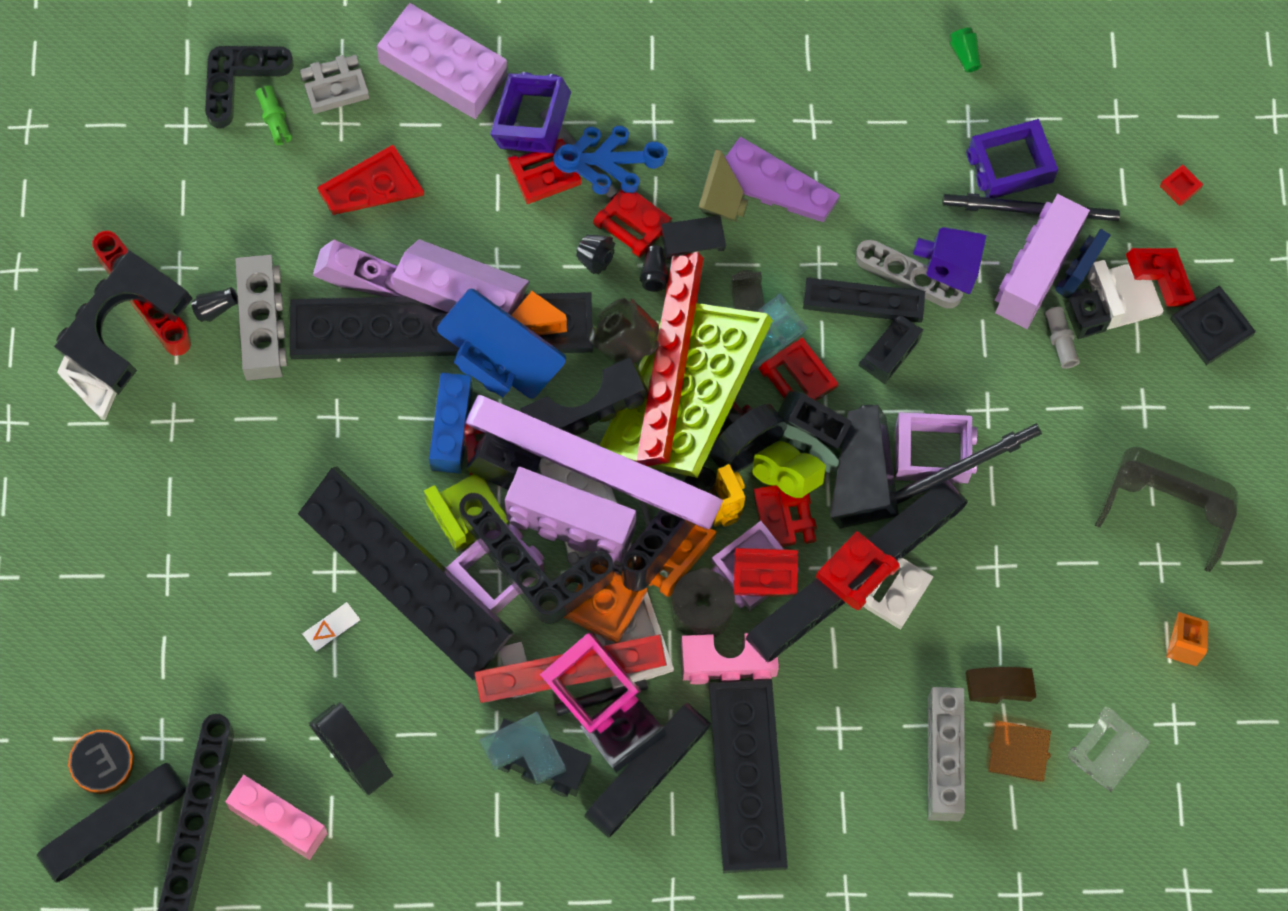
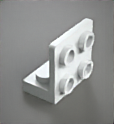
(1122, 295)

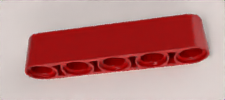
(163, 327)

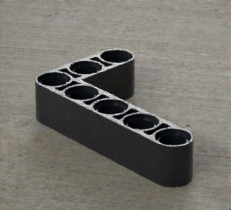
(527, 567)

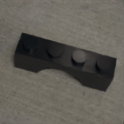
(620, 389)

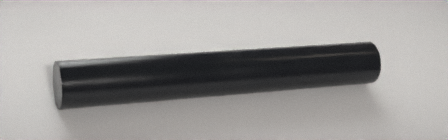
(598, 697)

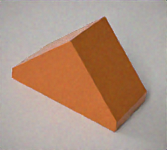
(540, 316)
(1188, 639)

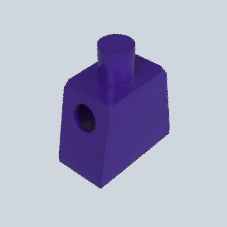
(953, 257)

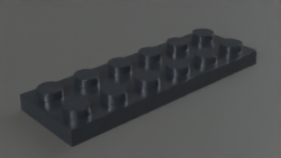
(747, 776)

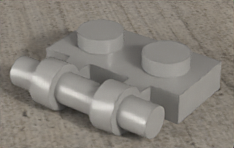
(334, 90)

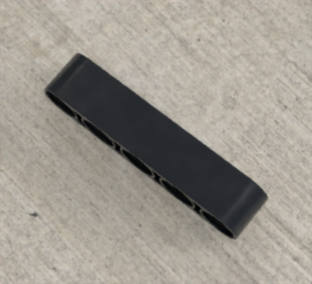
(660, 539)
(647, 771)
(111, 822)

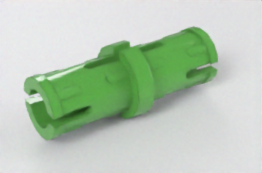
(273, 115)

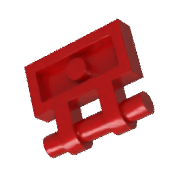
(774, 512)

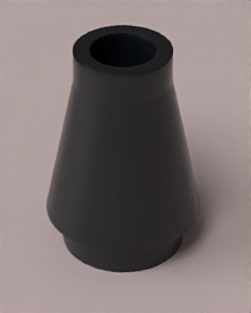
(654, 270)
(212, 304)

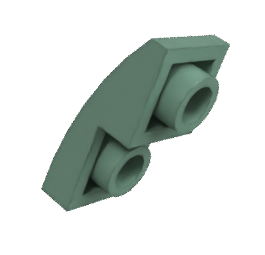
(802, 441)

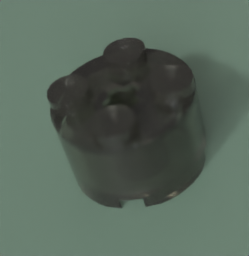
(625, 332)
(707, 587)

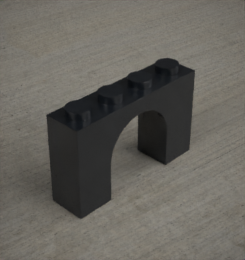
(129, 281)

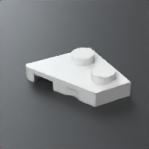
(87, 387)

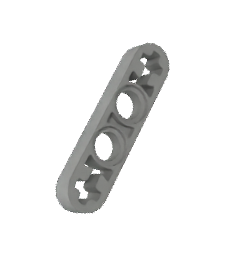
(906, 278)

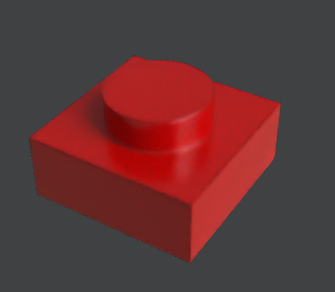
(1181, 185)

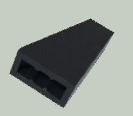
(865, 471)

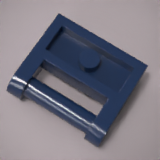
(1079, 267)

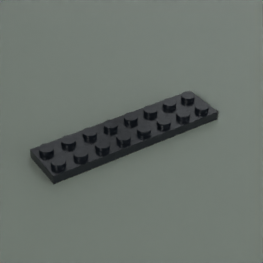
(405, 573)

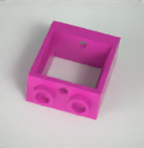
(572, 656)

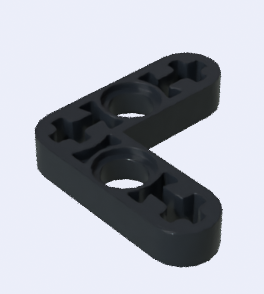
(234, 67)

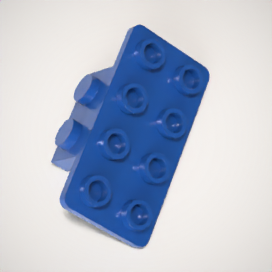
(498, 347)

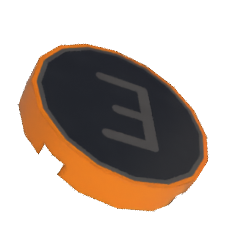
(101, 761)

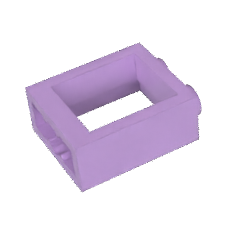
(931, 423)
(474, 553)

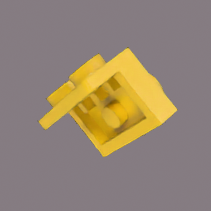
(729, 489)

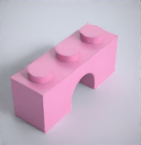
(704, 663)
(277, 816)

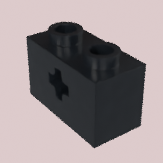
(814, 418)

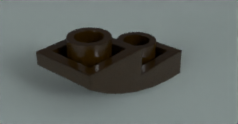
(1000, 683)

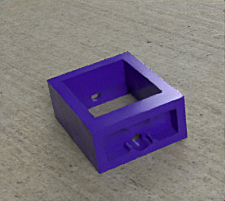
(530, 138)
(1039, 149)

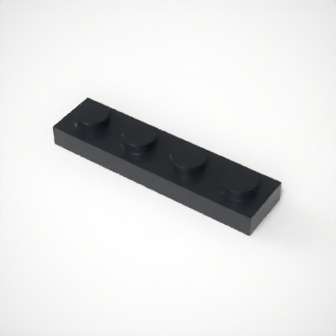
(863, 299)

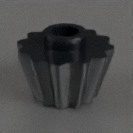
(596, 252)

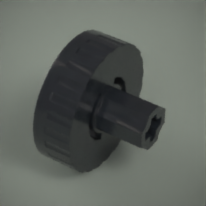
(746, 436)

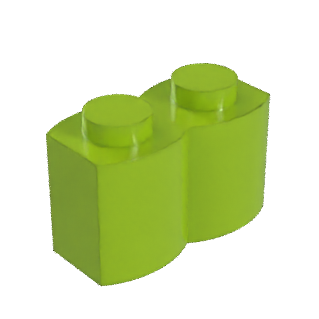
(788, 469)

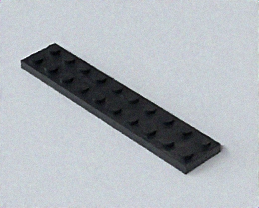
(406, 327)

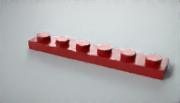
(526, 678)

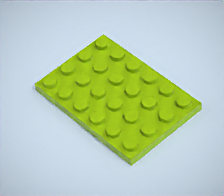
(716, 365)

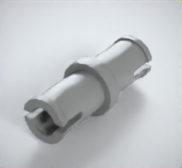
(1062, 337)

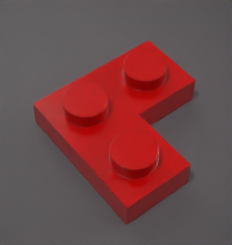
(1167, 269)

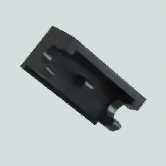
(693, 236)
(891, 349)
(499, 460)

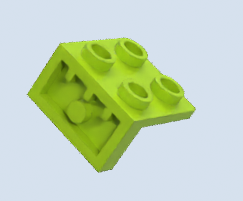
(447, 511)

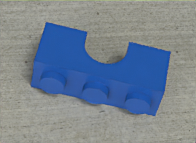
(449, 423)

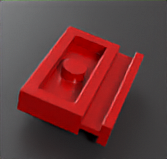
(765, 572)

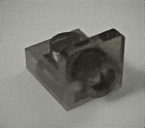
(747, 290)

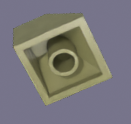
(723, 191)

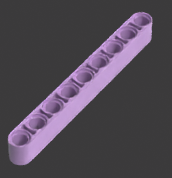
(595, 462)

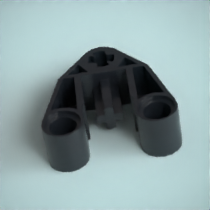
(351, 748)

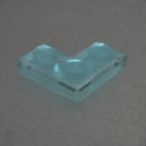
(528, 740)

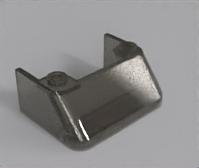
(1142, 468)

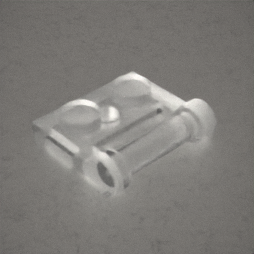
(1116, 756)

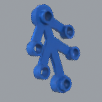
(606, 159)

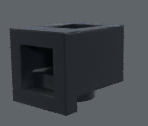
(1087, 322)

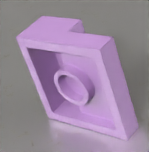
(724, 562)

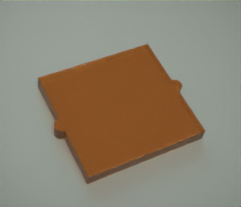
(1019, 751)

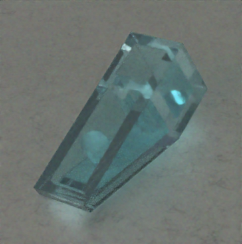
(782, 331)

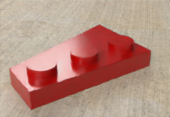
(371, 183)

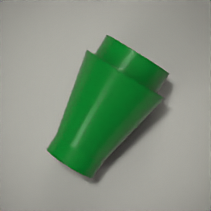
(965, 46)

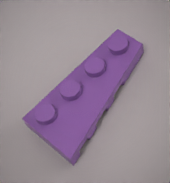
(779, 183)

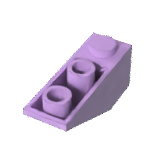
(355, 270)

